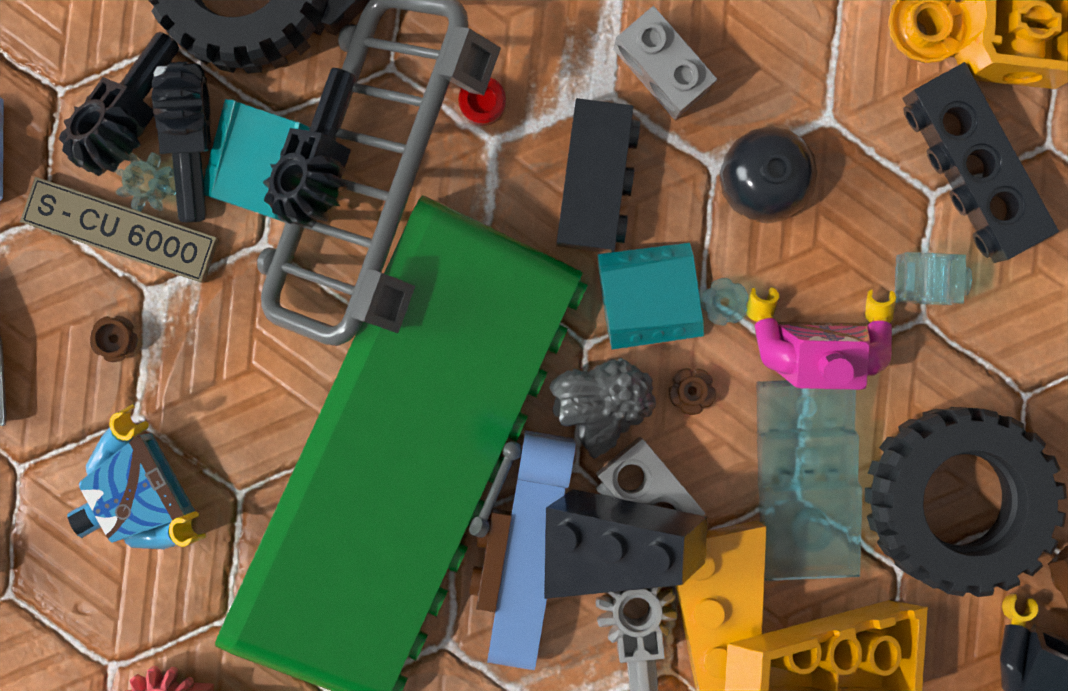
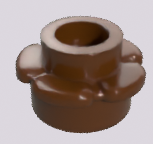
(101, 335)
(679, 391)

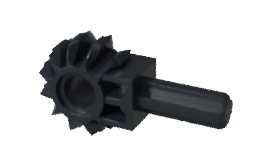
(114, 114)
(183, 128)
(312, 162)

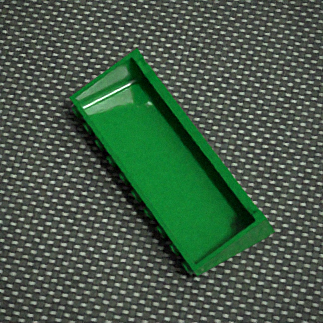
(402, 457)

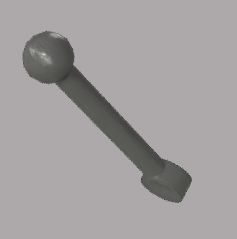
(480, 525)

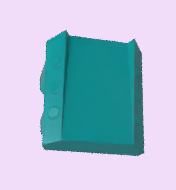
(242, 156)
(650, 295)

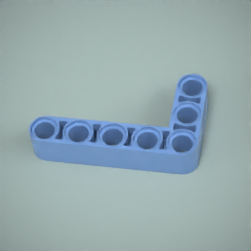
(521, 603)

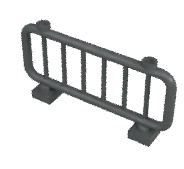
(377, 297)

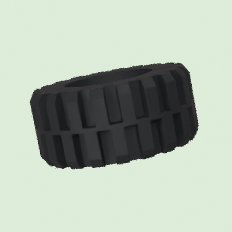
(242, 40)
(1025, 514)

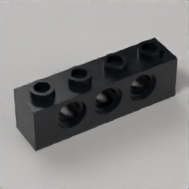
(1003, 174)

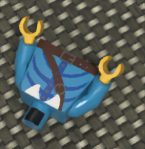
(133, 491)

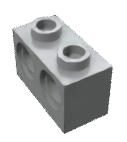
(664, 63)
(657, 484)

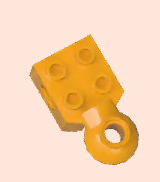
(995, 38)

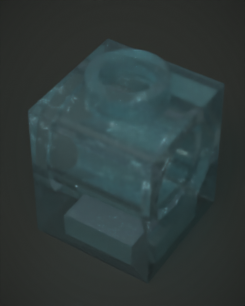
(932, 278)

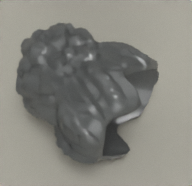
(603, 402)

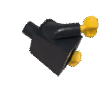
(1031, 657)

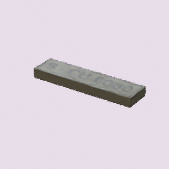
(119, 230)

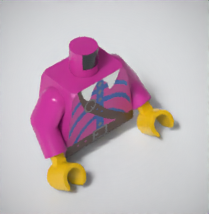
(824, 353)

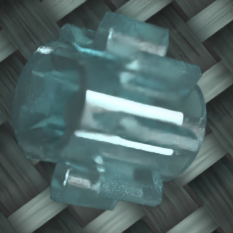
(133, 177)

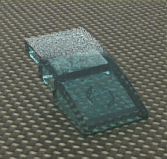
(808, 481)

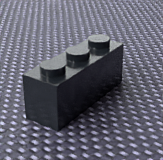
(597, 176)

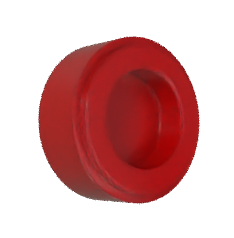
(485, 108)

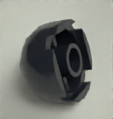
(768, 174)

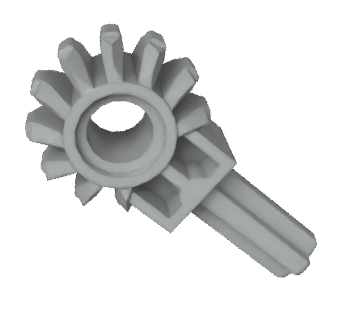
(638, 639)

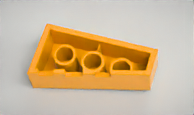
(723, 600)
(850, 651)

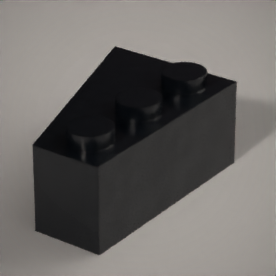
(618, 545)

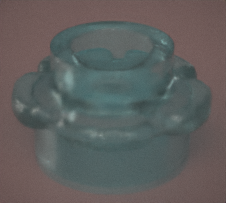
(737, 302)

